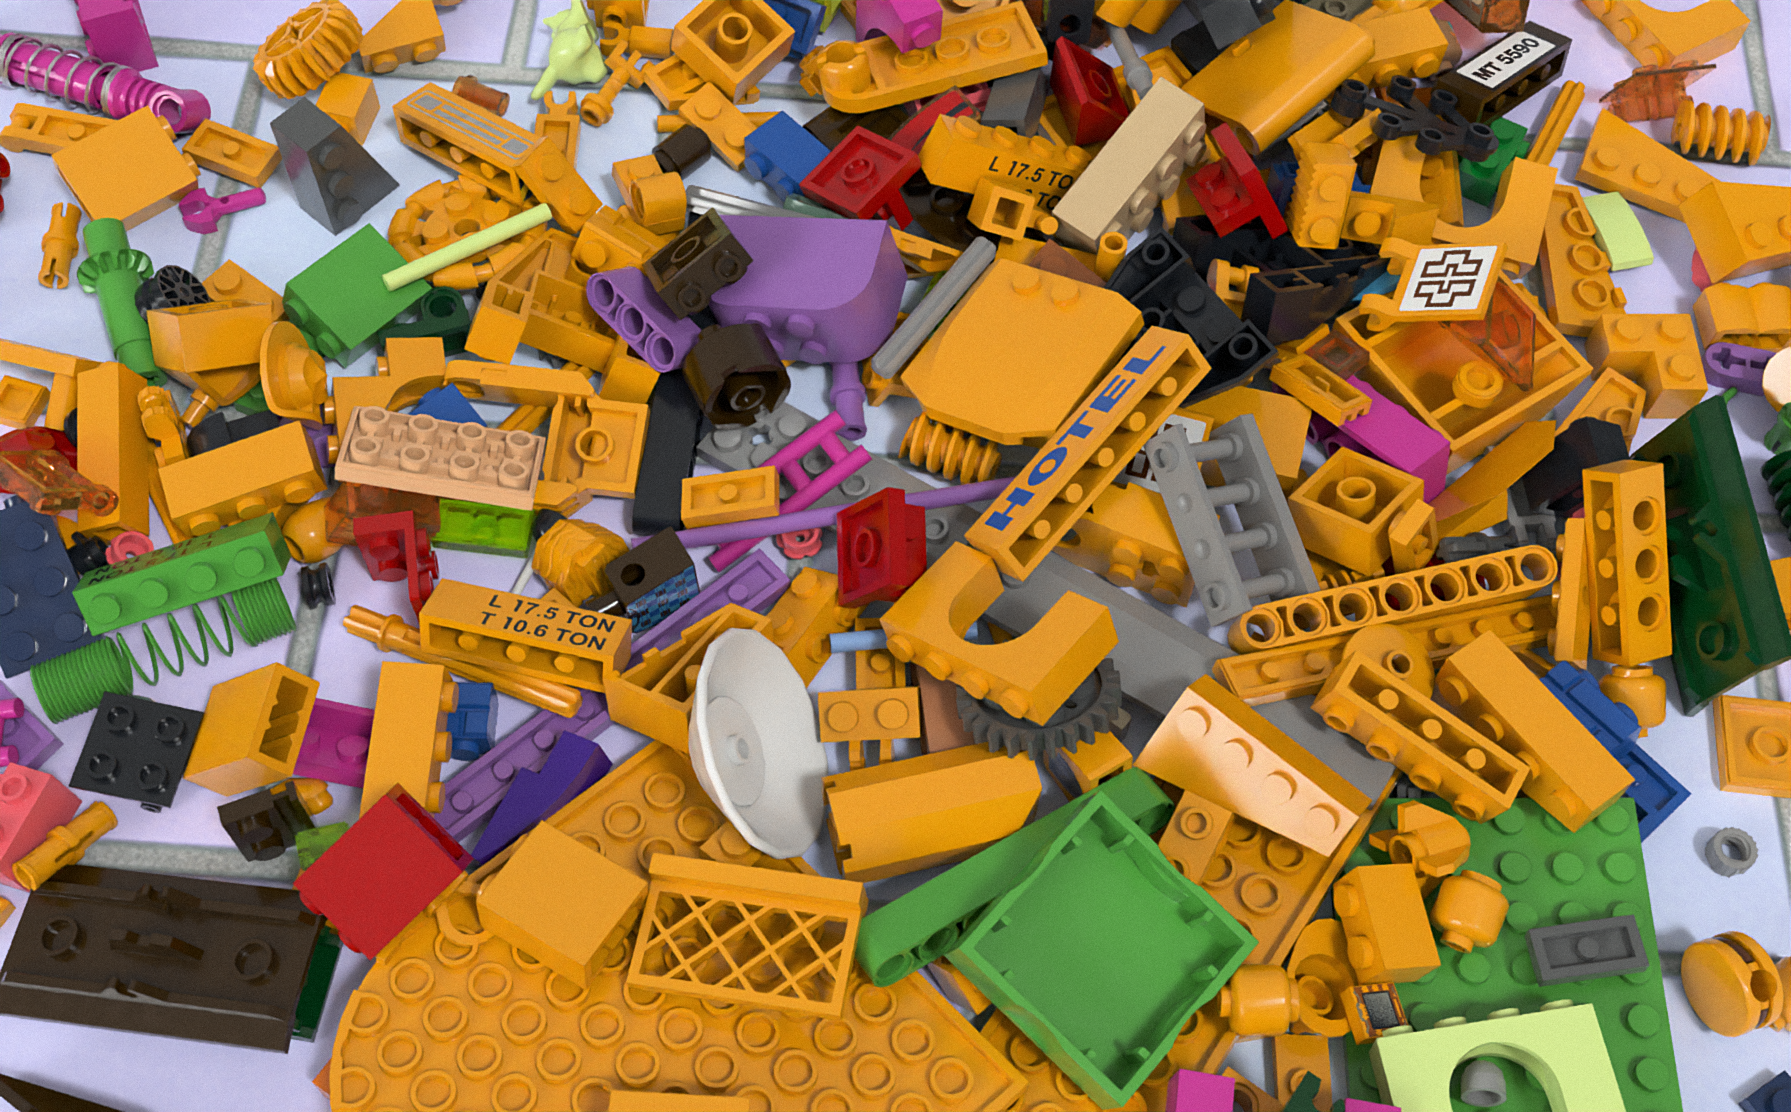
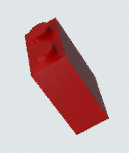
(382, 872)

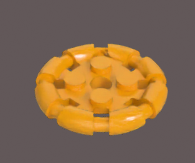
(449, 213)

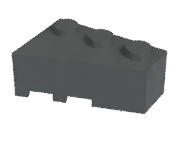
(328, 167)

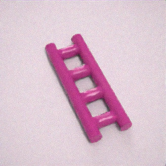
(807, 491)

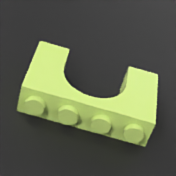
(1555, 1045)

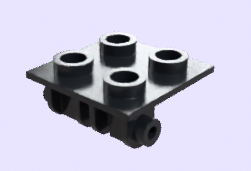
(137, 750)

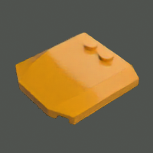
(1020, 352)

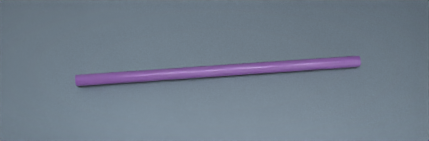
(828, 515)

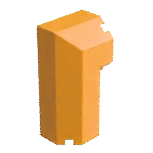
(927, 810)

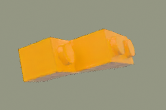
(404, 35)
(401, 379)

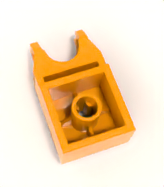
(1131, 544)

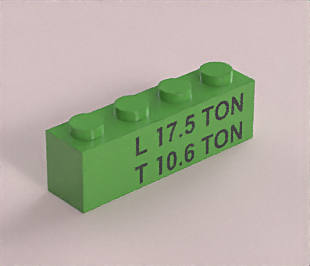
(182, 574)

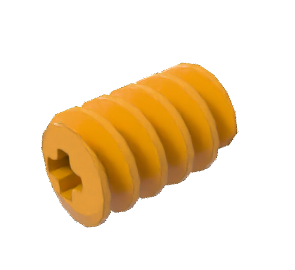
(1721, 131)
(951, 451)

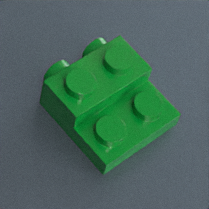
(1481, 179)

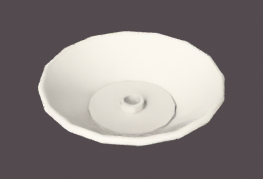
(758, 743)

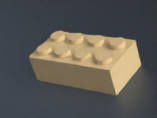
(1134, 169)

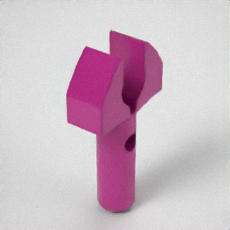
(214, 208)

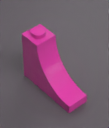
(906, 22)

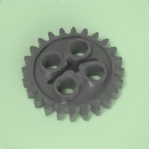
(1077, 718)

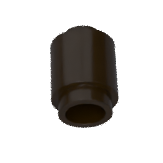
(683, 151)

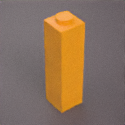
(113, 448)

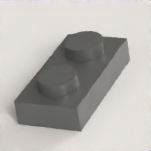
(1586, 950)

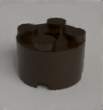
(735, 375)

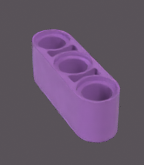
(641, 317)

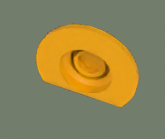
(292, 375)

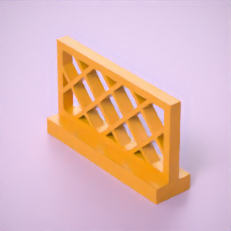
(755, 889)

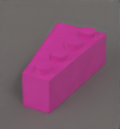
(117, 33)
(1386, 436)

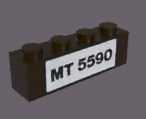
(1506, 73)

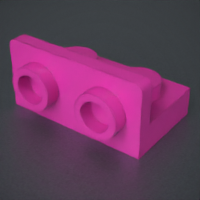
(336, 743)

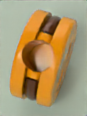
(1732, 983)

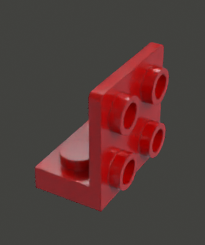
(397, 550)

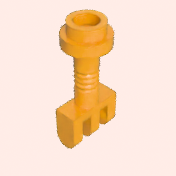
(597, 107)

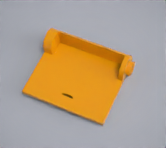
(1280, 72)

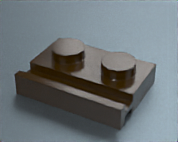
(266, 823)

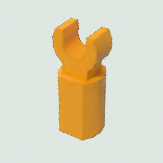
(649, 41)

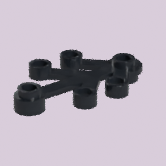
(1469, 140)

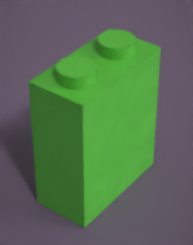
(346, 299)

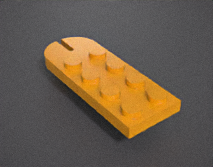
(970, 52)

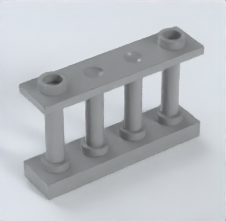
(1259, 505)

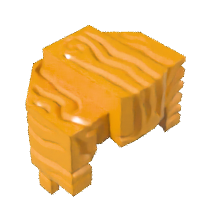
(574, 558)

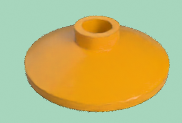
(1392, 643)

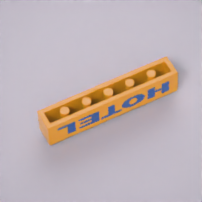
(1088, 451)

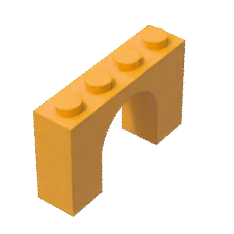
(1672, 37)
(1517, 211)
(1022, 675)

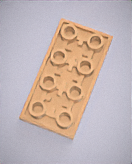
(441, 457)

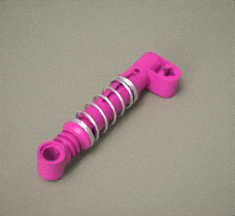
(114, 90)

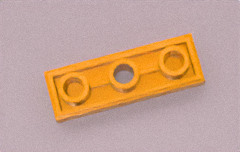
(1571, 597)

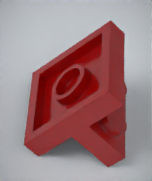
(864, 178)
(1233, 189)
(879, 548)

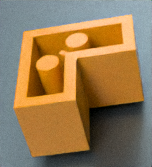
(1655, 353)

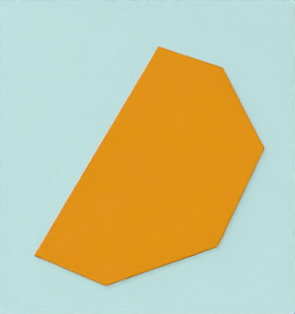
(1497, 469)

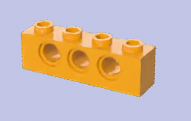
(1627, 562)

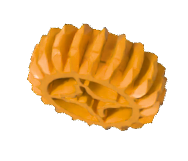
(308, 48)

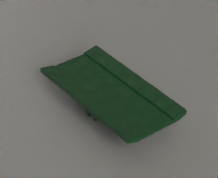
(1719, 570)

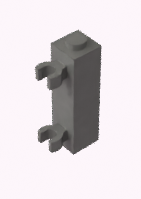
(1018, 99)

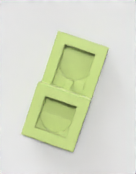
(1618, 231)

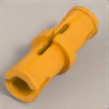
(59, 245)
(64, 845)

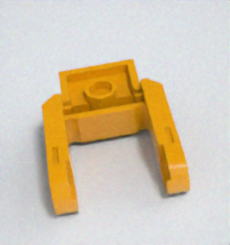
(590, 441)

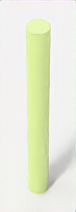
(466, 247)

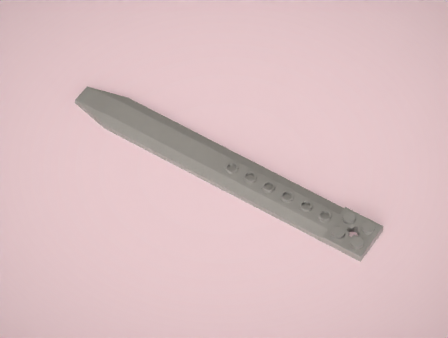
(1154, 650)

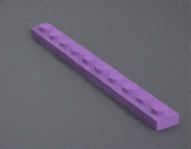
(480, 787)

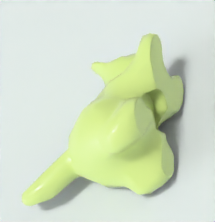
(573, 50)

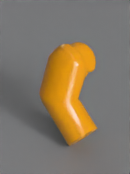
(312, 790)

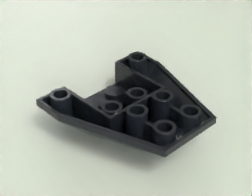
(1174, 297)

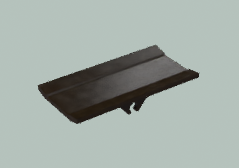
(161, 957)

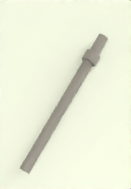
(1135, 69)

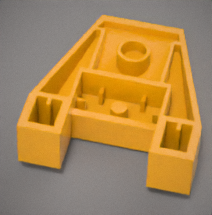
(546, 306)

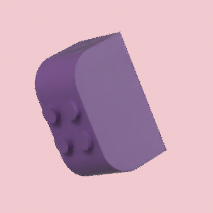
(816, 286)

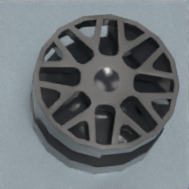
(170, 289)

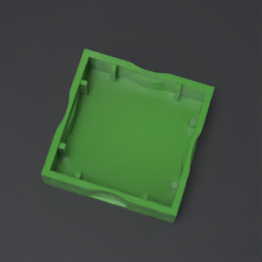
(1101, 951)

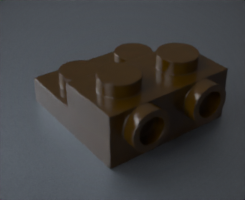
(697, 264)

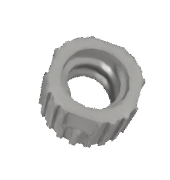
(1723, 864)

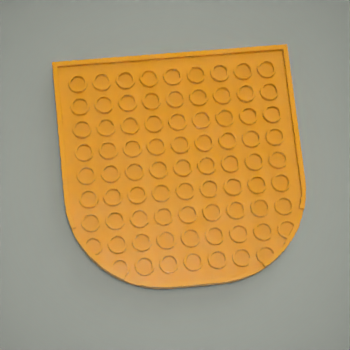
(511, 1035)

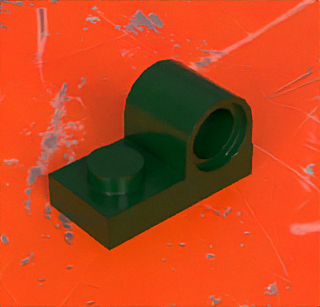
(434, 308)

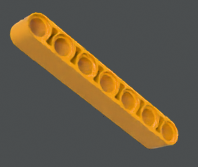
(1410, 588)

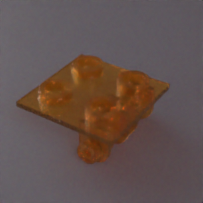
(1654, 91)

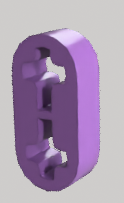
(1741, 364)

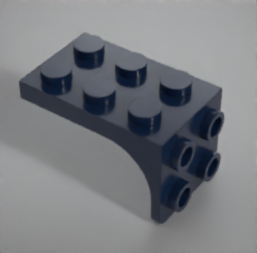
(36, 591)

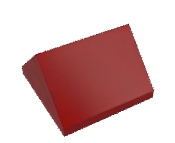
(1086, 93)

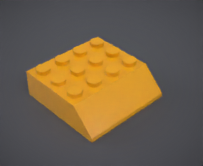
(1416, 370)

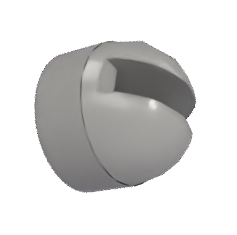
(1483, 1084)

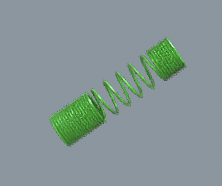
(80, 677)

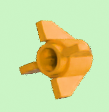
(1428, 840)

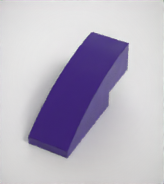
(534, 797)

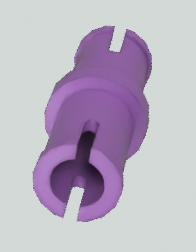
(848, 398)

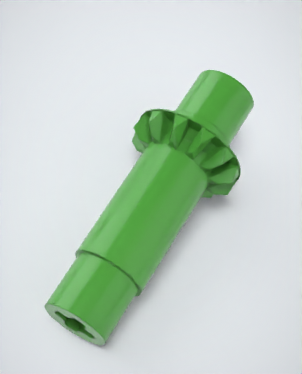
(114, 275)

